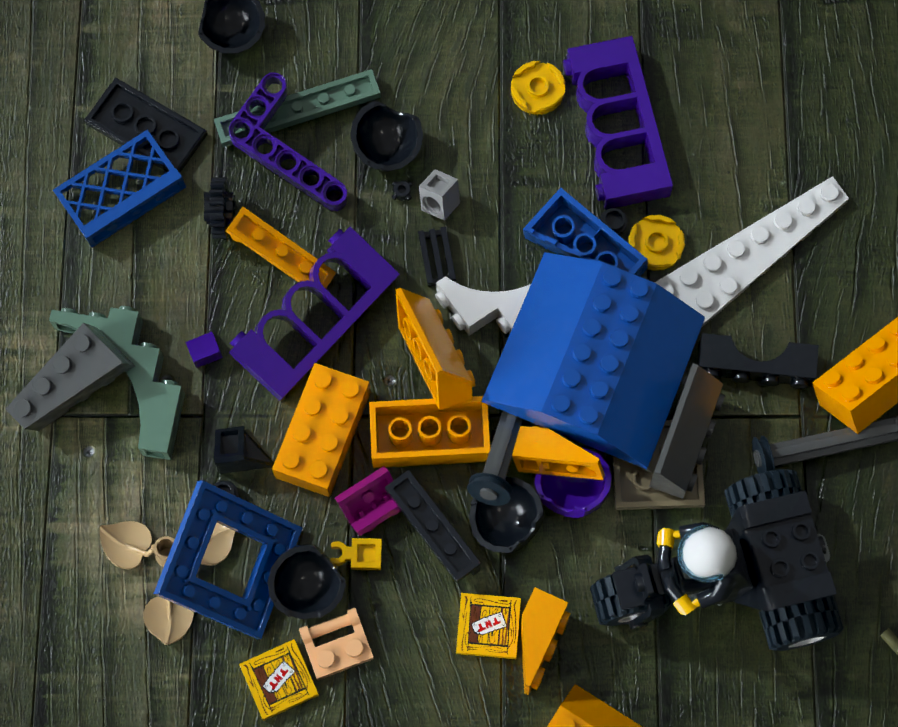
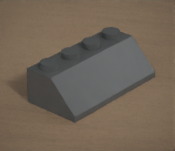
(687, 432)

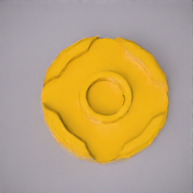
(537, 87)
(658, 241)

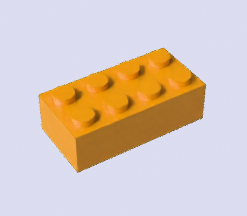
(863, 382)
(321, 430)
(423, 435)

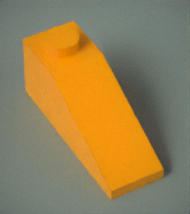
(548, 453)

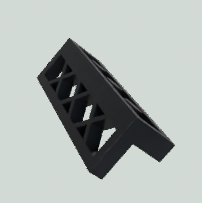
(433, 527)

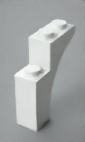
(476, 308)

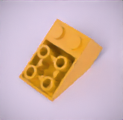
(540, 623)

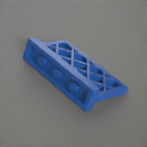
(137, 202)

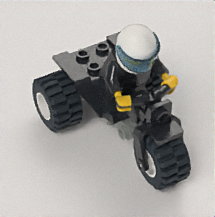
(761, 560)

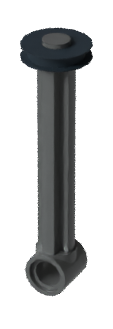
(769, 456)
(491, 485)

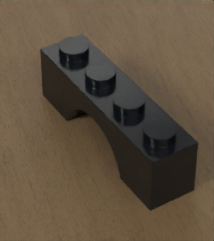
(793, 367)

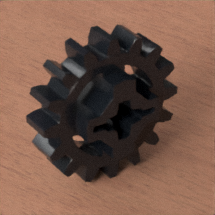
(219, 207)

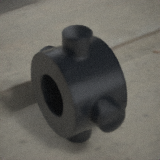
(401, 190)

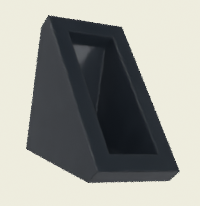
(238, 451)

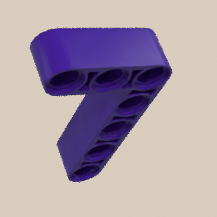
(280, 151)

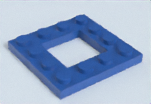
(179, 579)

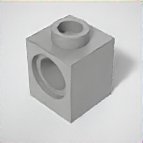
(439, 194)

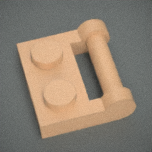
(339, 653)

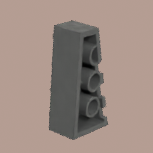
(69, 377)

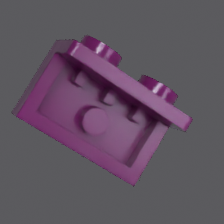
(368, 502)

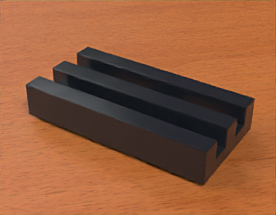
(432, 233)

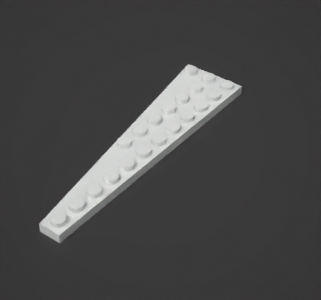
(730, 267)

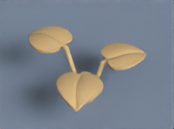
(129, 541)

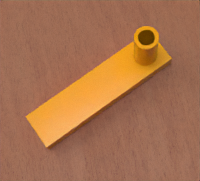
(276, 247)

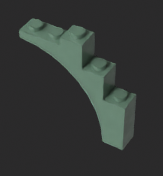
(158, 402)

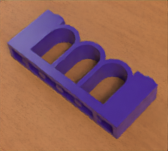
(635, 183)
(363, 264)

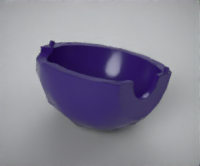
(573, 495)

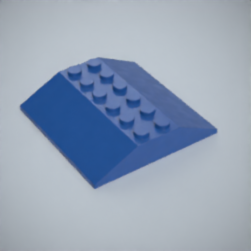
(596, 356)

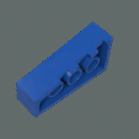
(574, 231)

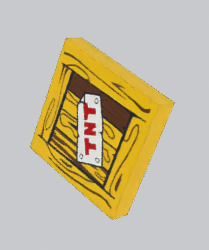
(488, 626)
(278, 679)

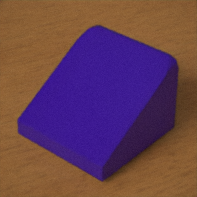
(204, 349)

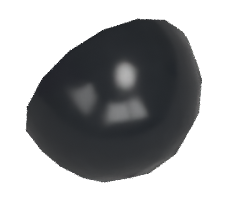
(231, 25)
(385, 137)
(509, 525)
(305, 583)

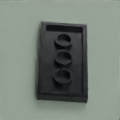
(127, 113)

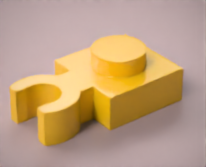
(364, 553)

